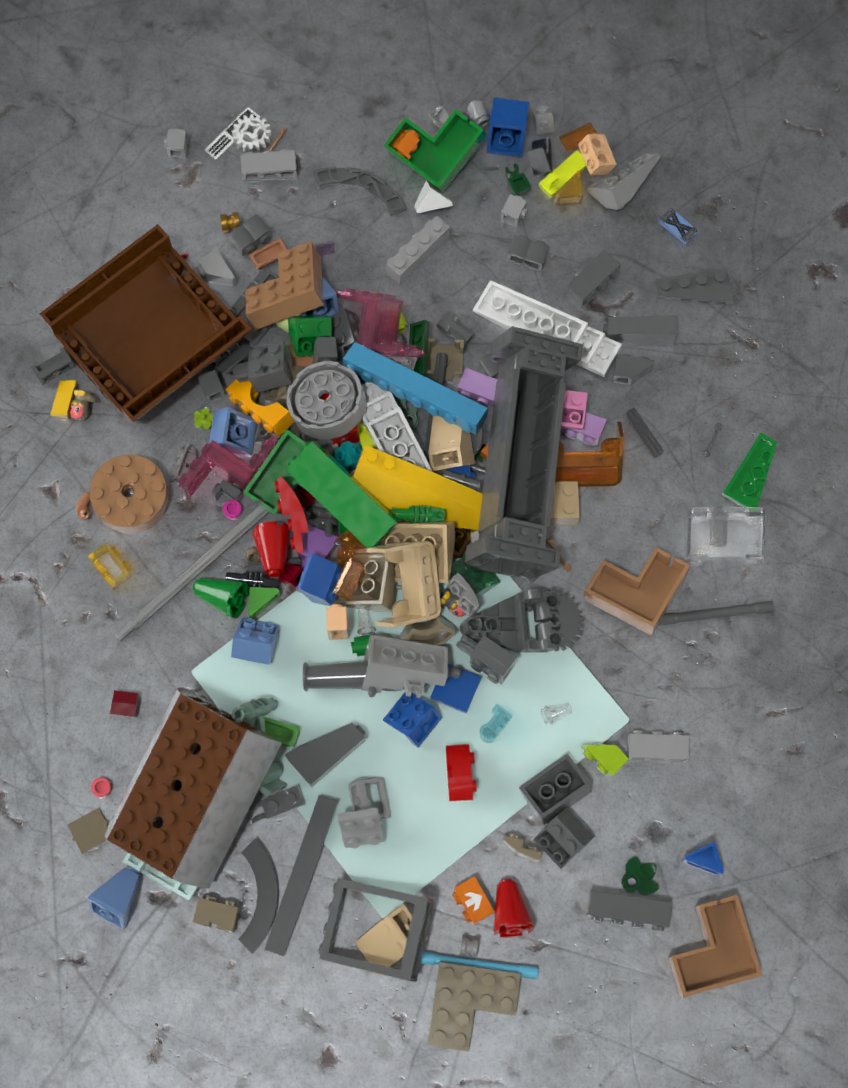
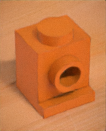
(406, 143)

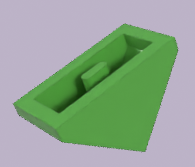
(261, 599)

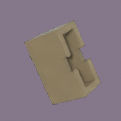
(212, 912)

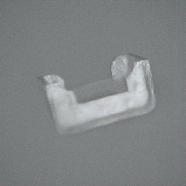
(725, 534)

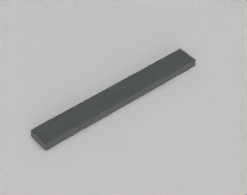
(301, 875)

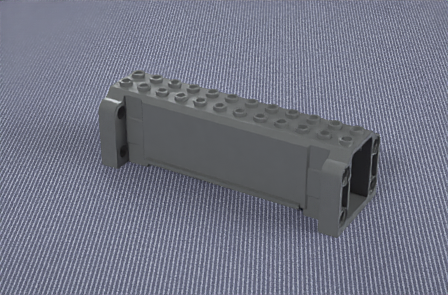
(522, 454)

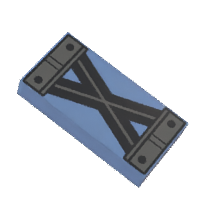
(678, 226)

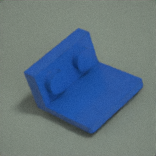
(413, 718)

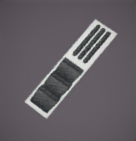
(225, 139)

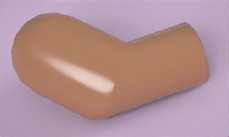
(82, 508)

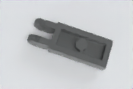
(278, 804)

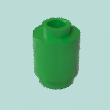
(360, 645)

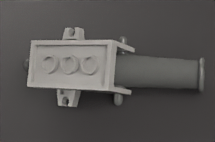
(386, 666)

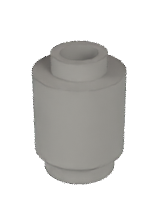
(479, 113)

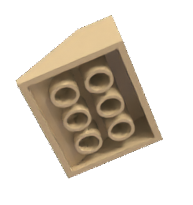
(438, 533)

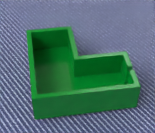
(444, 155)
(275, 465)

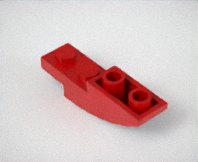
(291, 506)

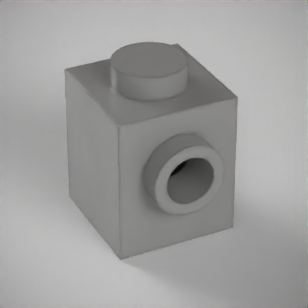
(176, 143)
(514, 210)

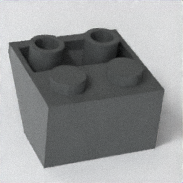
(563, 838)

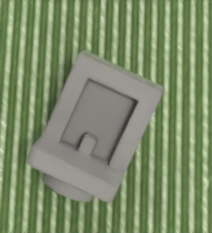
(543, 119)

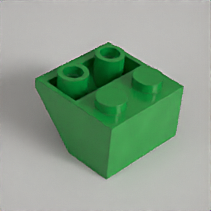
(304, 331)

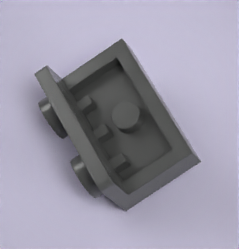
(344, 328)

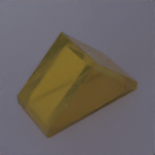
(571, 192)

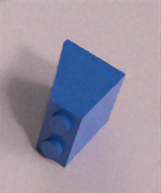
(507, 127)

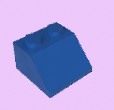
(319, 580)

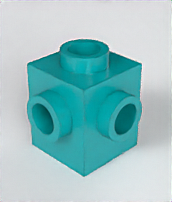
(348, 455)

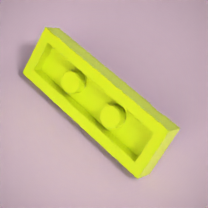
(562, 174)

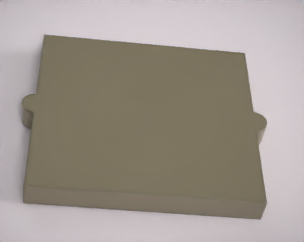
(89, 830)

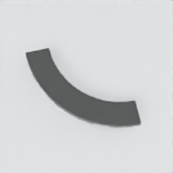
(362, 180)
(266, 896)

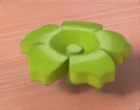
(204, 419)

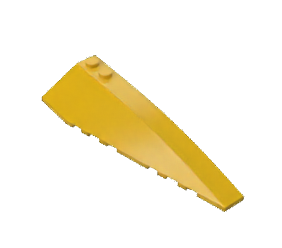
(403, 484)

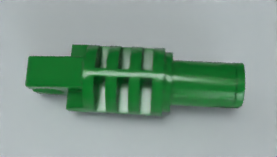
(419, 514)

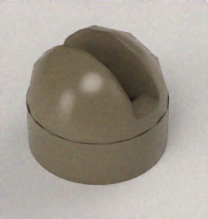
(250, 558)

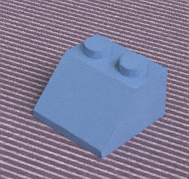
(233, 431)

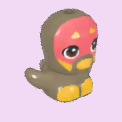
(80, 405)

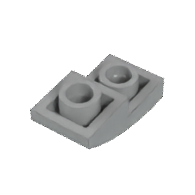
(468, 601)

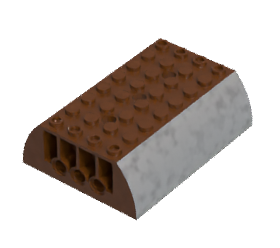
(213, 795)

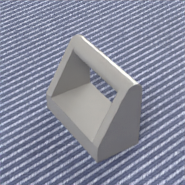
(359, 795)

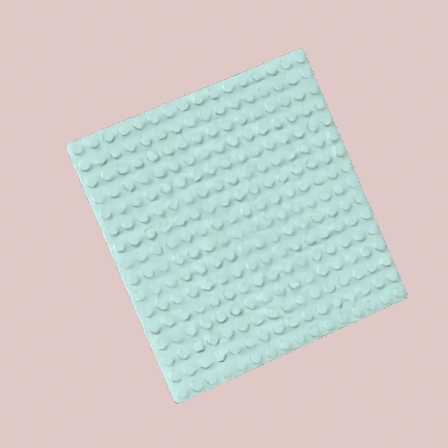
(424, 827)

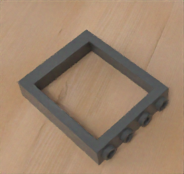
(415, 939)

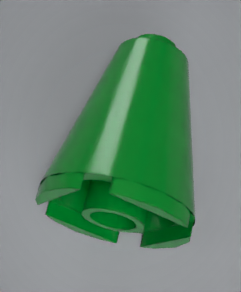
(222, 594)

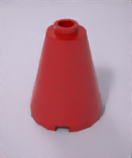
(272, 546)
(511, 911)

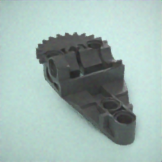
(510, 623)

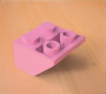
(574, 409)

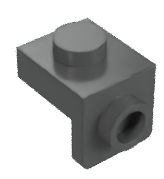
(231, 490)

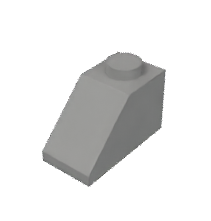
(215, 269)

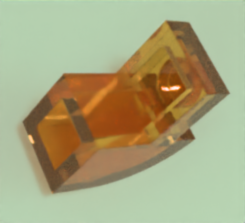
(347, 543)

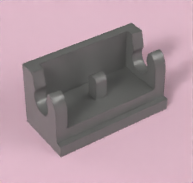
(53, 367)

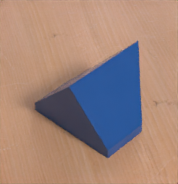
(706, 858)

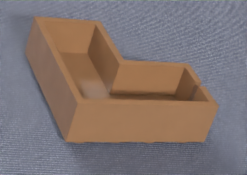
(292, 293)
(640, 599)
(728, 952)

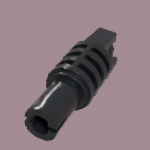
(253, 579)

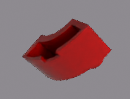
(460, 772)

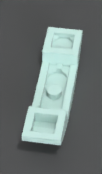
(182, 889)

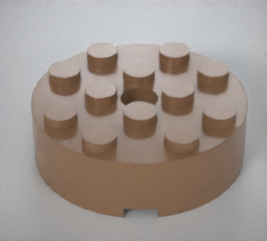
(130, 475)

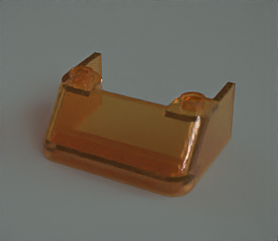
(593, 467)

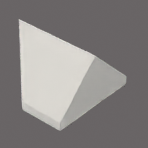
(431, 199)

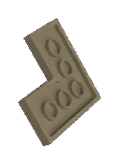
(460, 992)

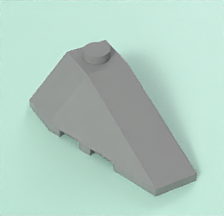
(621, 187)

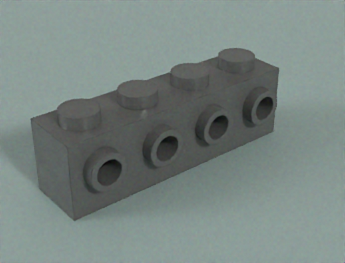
(629, 909)

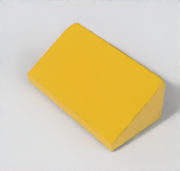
(64, 398)

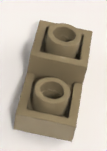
(515, 844)

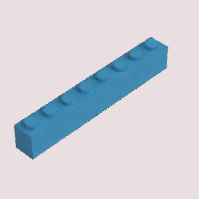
(416, 388)

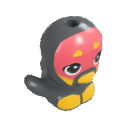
(449, 600)

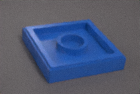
(457, 692)

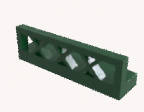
(420, 336)

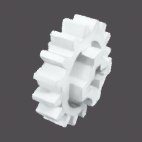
(260, 133)

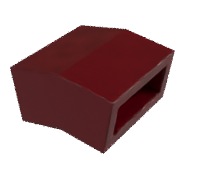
(125, 703)

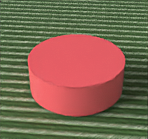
(101, 787)

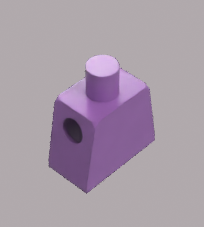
(317, 543)

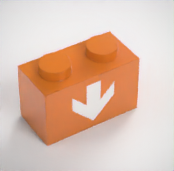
(473, 901)

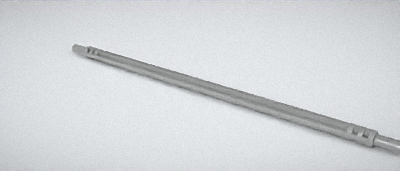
(198, 566)

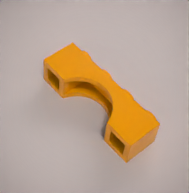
(273, 417)

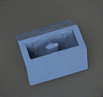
(255, 641)

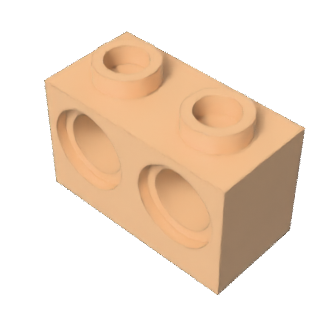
(597, 154)
(337, 622)

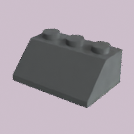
(555, 789)

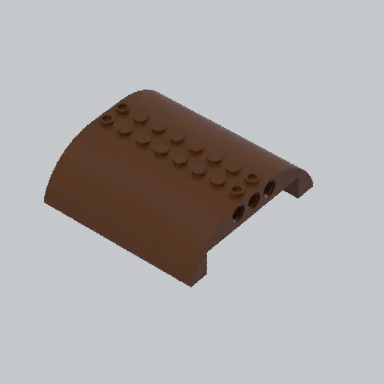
(143, 325)

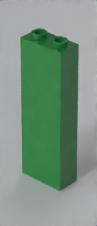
(341, 494)

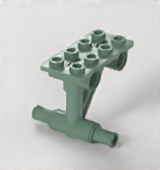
(252, 713)

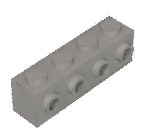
(417, 250)

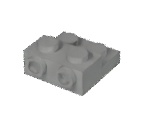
(361, 828)

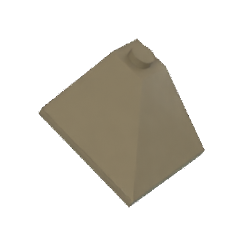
(376, 584)

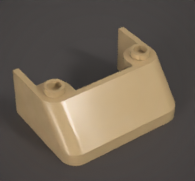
(418, 582)

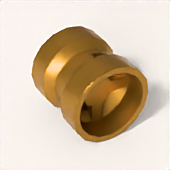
(231, 221)

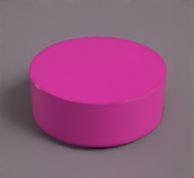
(232, 509)

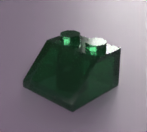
(479, 580)

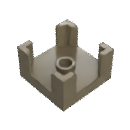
(454, 360)

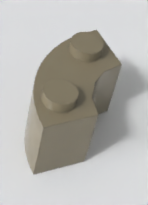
(431, 632)

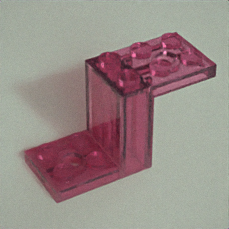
(380, 322)
(225, 465)

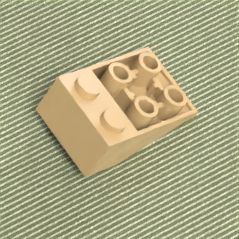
(449, 446)
(387, 939)

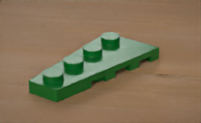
(751, 475)

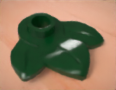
(641, 875)

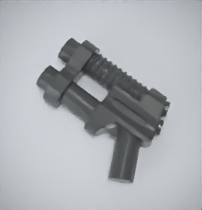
(324, 520)

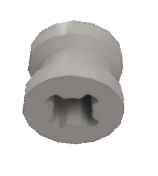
(469, 947)

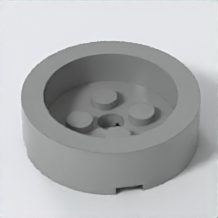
(340, 410)

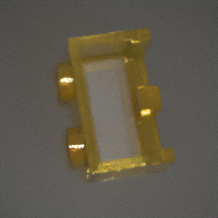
(109, 566)

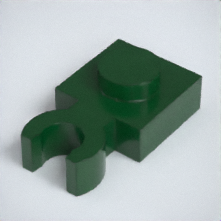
(517, 182)

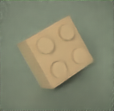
(565, 504)

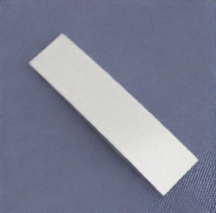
(514, 309)
(389, 427)

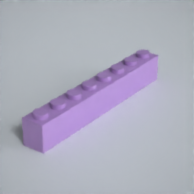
(482, 389)

